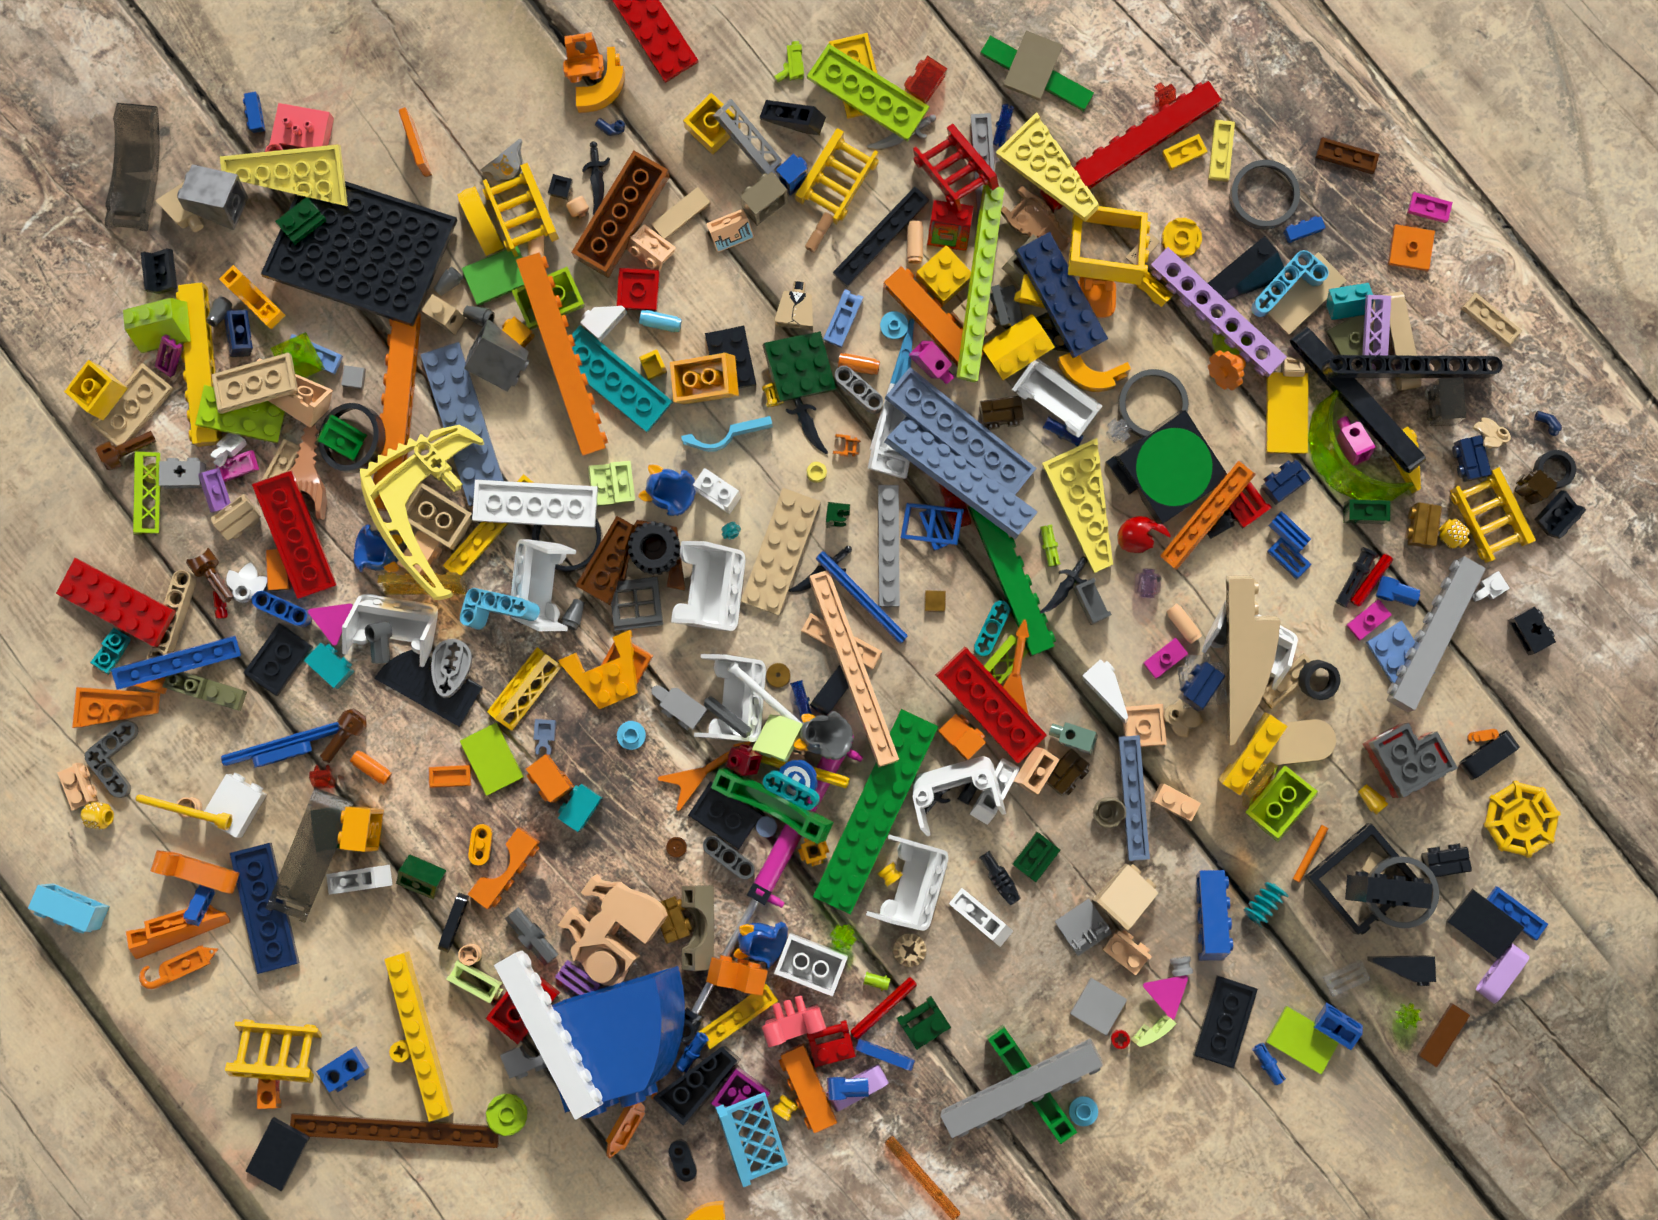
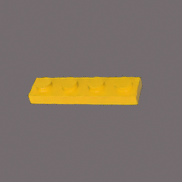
(738, 1016)

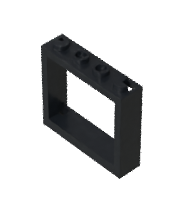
(1339, 854)

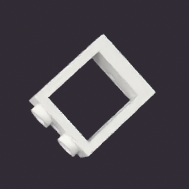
(718, 493)

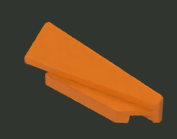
(171, 930)

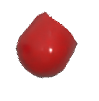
(1134, 534)

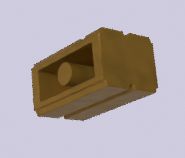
(1424, 525)
(675, 924)

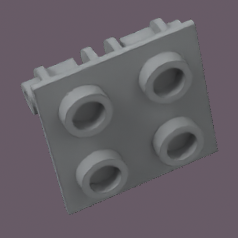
(1083, 927)

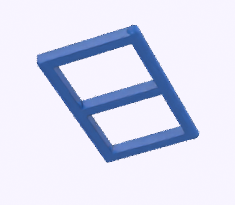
(934, 509)

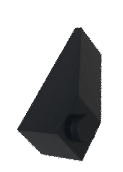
(793, 116)
(1413, 968)

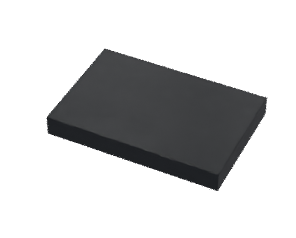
(278, 659)
(724, 816)
(1485, 923)
(277, 1154)

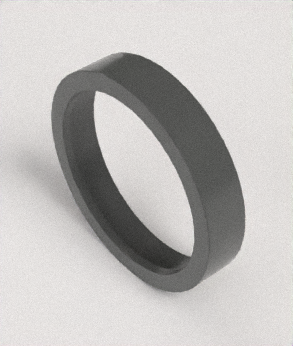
(1246, 218)
(1150, 372)
(1435, 892)

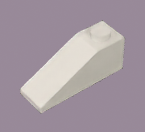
(1105, 685)
(985, 806)
(359, 879)
(981, 917)

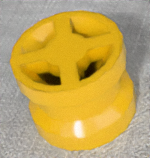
(890, 874)
(404, 1050)
(785, 1107)

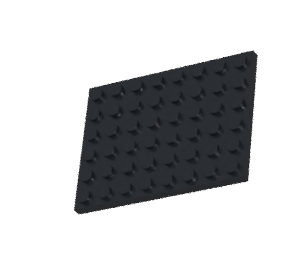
(366, 254)

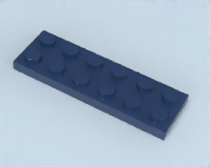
(1061, 295)
(267, 930)

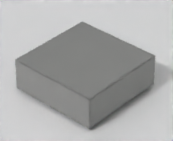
(353, 377)

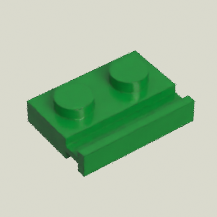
(341, 437)

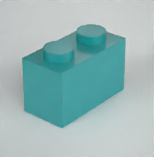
(1348, 301)
(330, 665)
(580, 807)

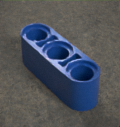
(273, 604)

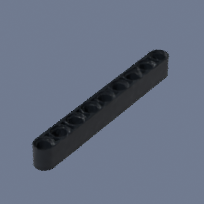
(1403, 369)
(1360, 403)

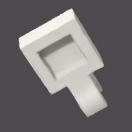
(228, 445)
(1491, 587)

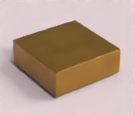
(935, 601)

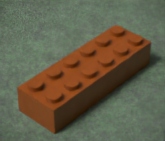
(620, 214)

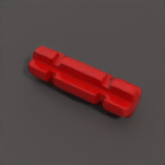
(220, 612)

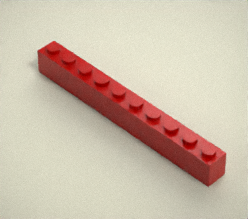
(1144, 137)

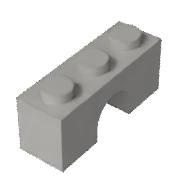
(518, 1062)

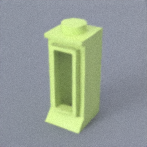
(494, 992)

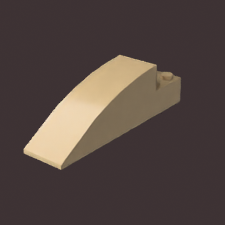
(1249, 652)

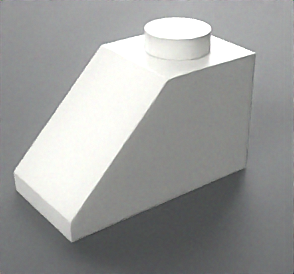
(602, 320)

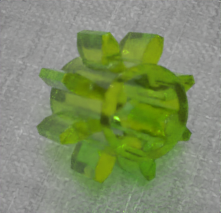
(843, 937)
(1402, 1014)

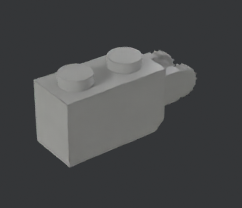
(680, 705)

